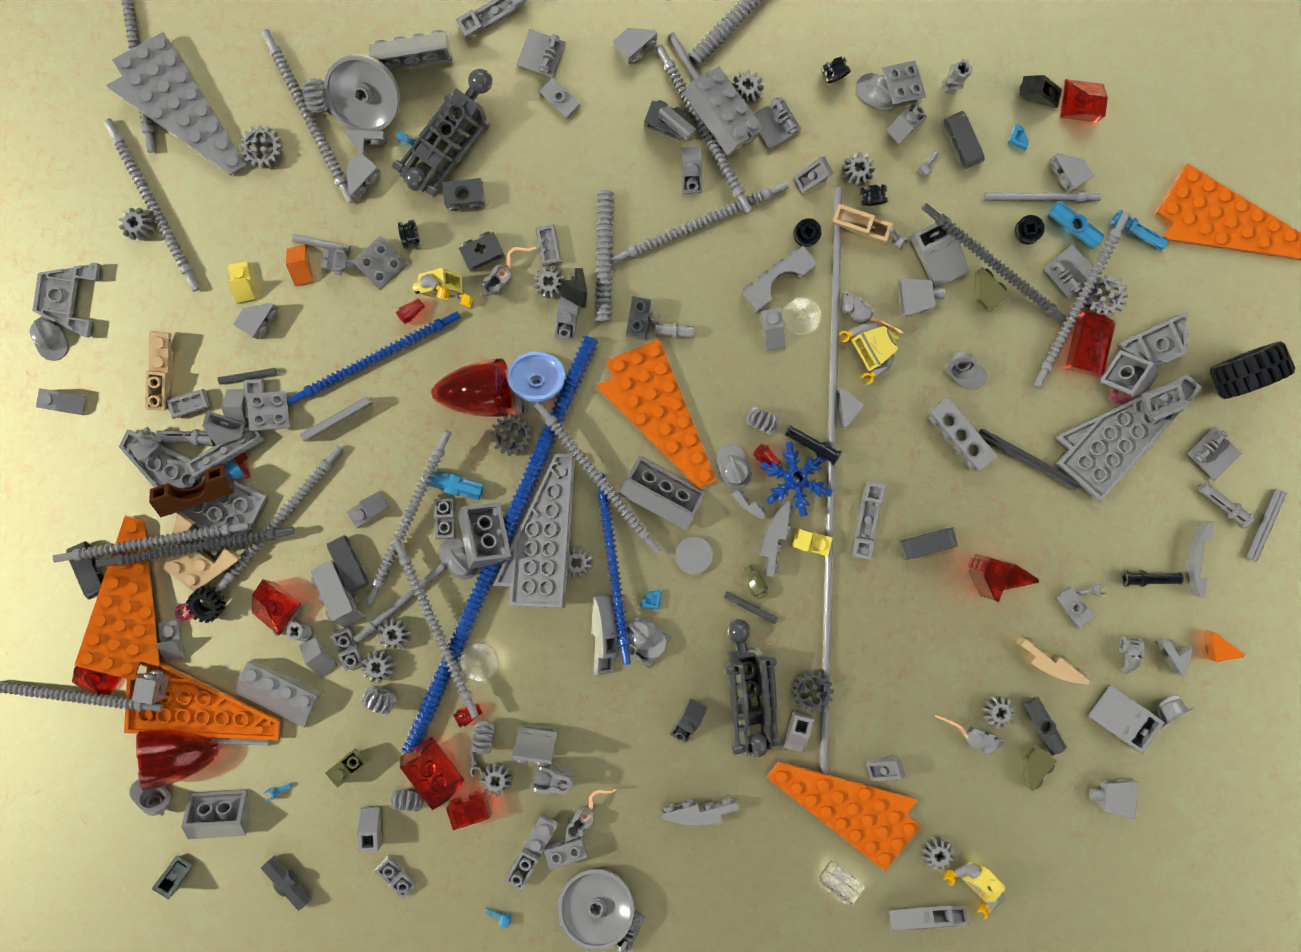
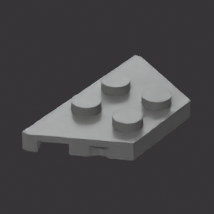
(1161, 342)

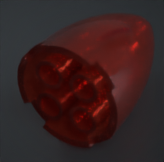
(476, 389)
(171, 756)

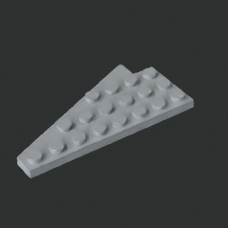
(165, 92)
(1111, 443)
(169, 467)
(542, 544)

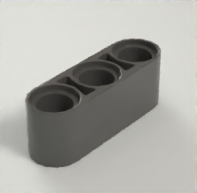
(964, 139)
(929, 543)
(347, 563)
(86, 572)

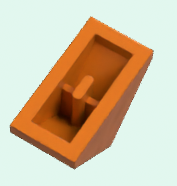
(299, 265)
(1219, 649)

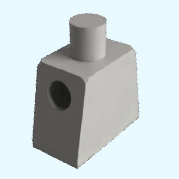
(918, 296)
(1117, 796)

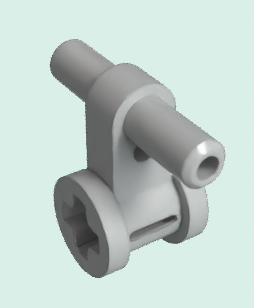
(297, 631)
(1133, 653)

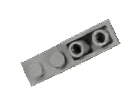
(777, 529)
(606, 637)
(690, 814)
(531, 852)
(928, 918)

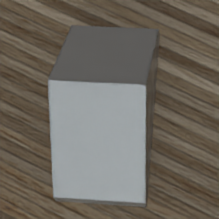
(234, 406)
(848, 407)
(222, 428)
(317, 656)

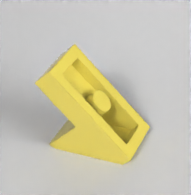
(241, 282)
(811, 542)

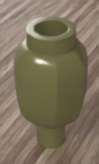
(756, 583)

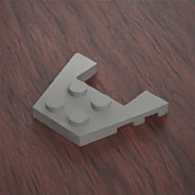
(57, 293)

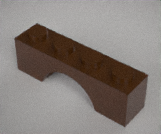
(170, 499)

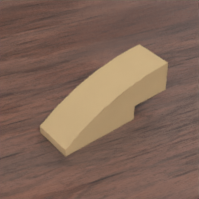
(862, 223)

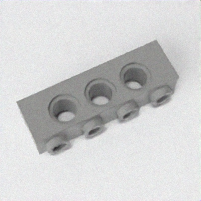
(984, 453)

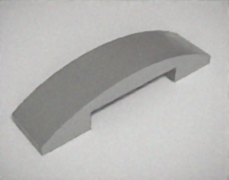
(487, 15)
(867, 520)
(1195, 555)

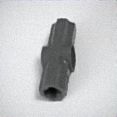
(1050, 735)
(286, 883)

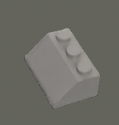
(484, 534)
(216, 814)

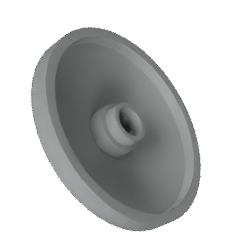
(361, 93)
(596, 909)

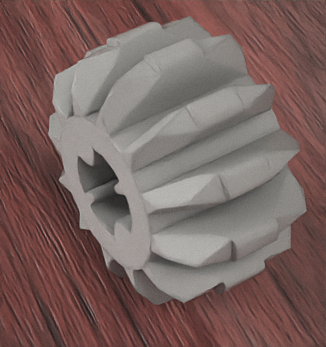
(754, 85)
(314, 95)
(853, 163)
(132, 230)
(548, 275)
(762, 420)
(577, 569)
(387, 636)
(383, 671)
(378, 700)
(992, 710)
(483, 737)
(497, 772)
(406, 800)
(934, 848)

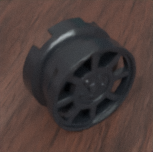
(835, 70)
(873, 195)
(1029, 229)
(807, 232)
(409, 234)

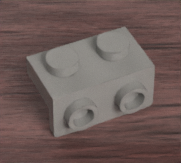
(1164, 400)

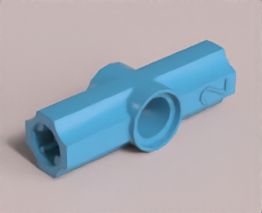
(1086, 232)
(456, 485)

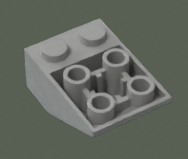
(940, 254)
(1126, 719)
(535, 744)

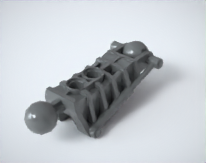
(433, 134)
(762, 686)

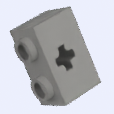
(150, 687)
(563, 852)

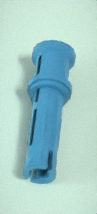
(1132, 226)

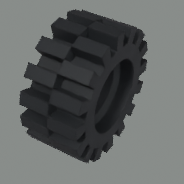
(199, 610)

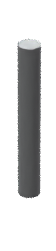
(247, 376)
(750, 607)

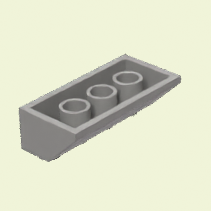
(412, 51)
(662, 493)
(278, 692)

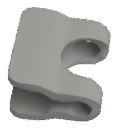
(549, 778)

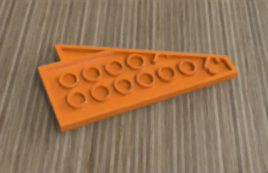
(1217, 217)
(651, 399)
(123, 617)
(200, 710)
(860, 813)

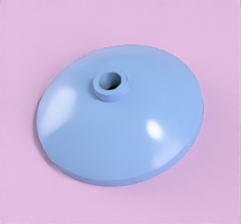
(536, 368)

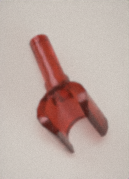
(240, 461)

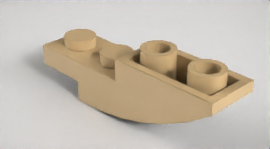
(160, 371)
(1057, 666)

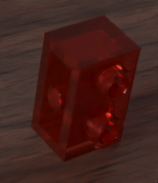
(468, 810)

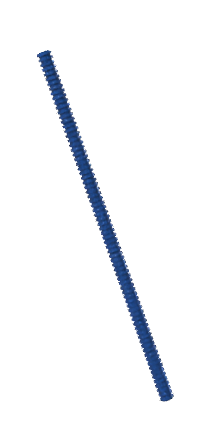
(511, 520)

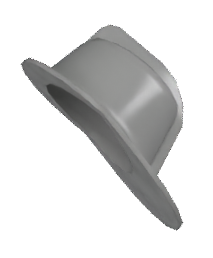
(874, 91)
(48, 339)
(966, 370)
(733, 466)
(454, 559)
(646, 638)
(1171, 709)
(150, 801)

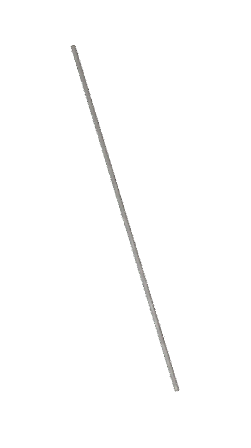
(831, 478)

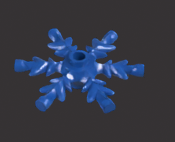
(801, 477)

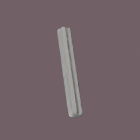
(1266, 525)

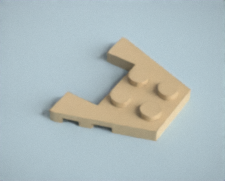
(196, 568)

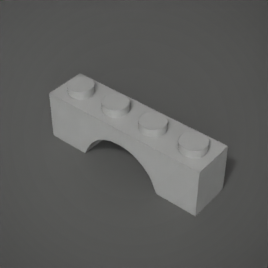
(797, 264)

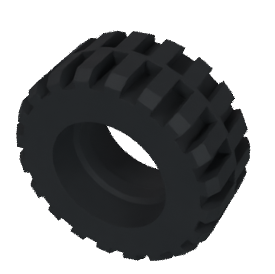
(1252, 370)

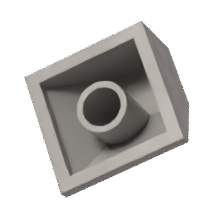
(1130, 374)

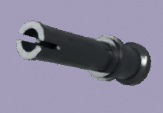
(821, 449)
(1143, 578)

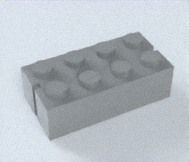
(723, 110)

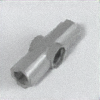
(956, 77)

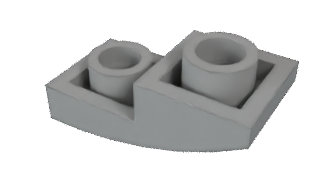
(753, 508)
(444, 518)
(348, 648)
(396, 876)

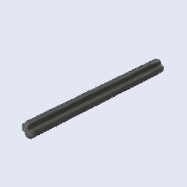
(1028, 459)

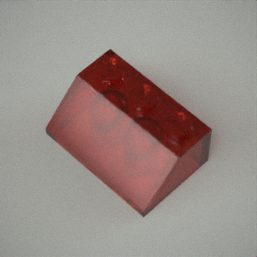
(1090, 344)
(989, 576)
(431, 772)

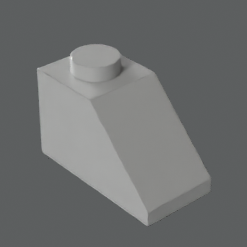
(773, 328)
(61, 401)

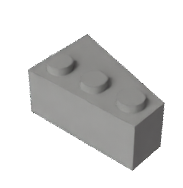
(335, 595)

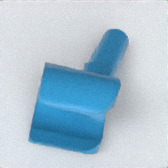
(275, 791)
(505, 918)

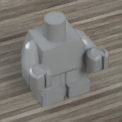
(335, 260)
(145, 444)

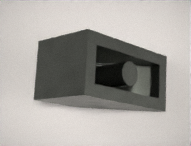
(1040, 90)

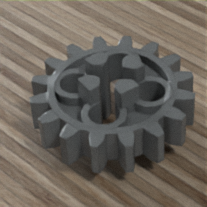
(514, 445)
(803, 687)

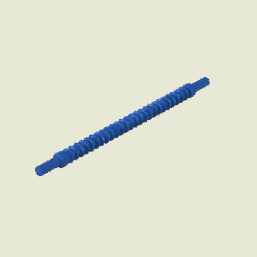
(309, 391)
(624, 641)

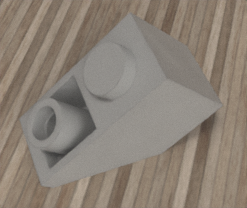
(633, 42)
(906, 123)
(691, 169)
(1071, 170)
(360, 174)
(255, 319)
(566, 319)
(798, 731)
(369, 829)

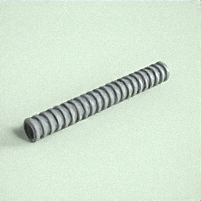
(722, 30)
(604, 256)

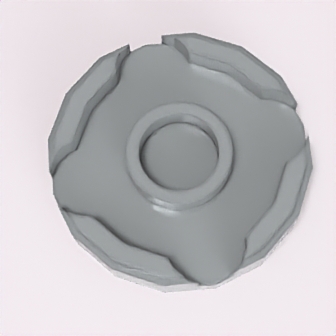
(693, 555)

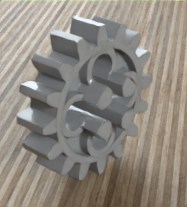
(269, 138)
(1116, 299)

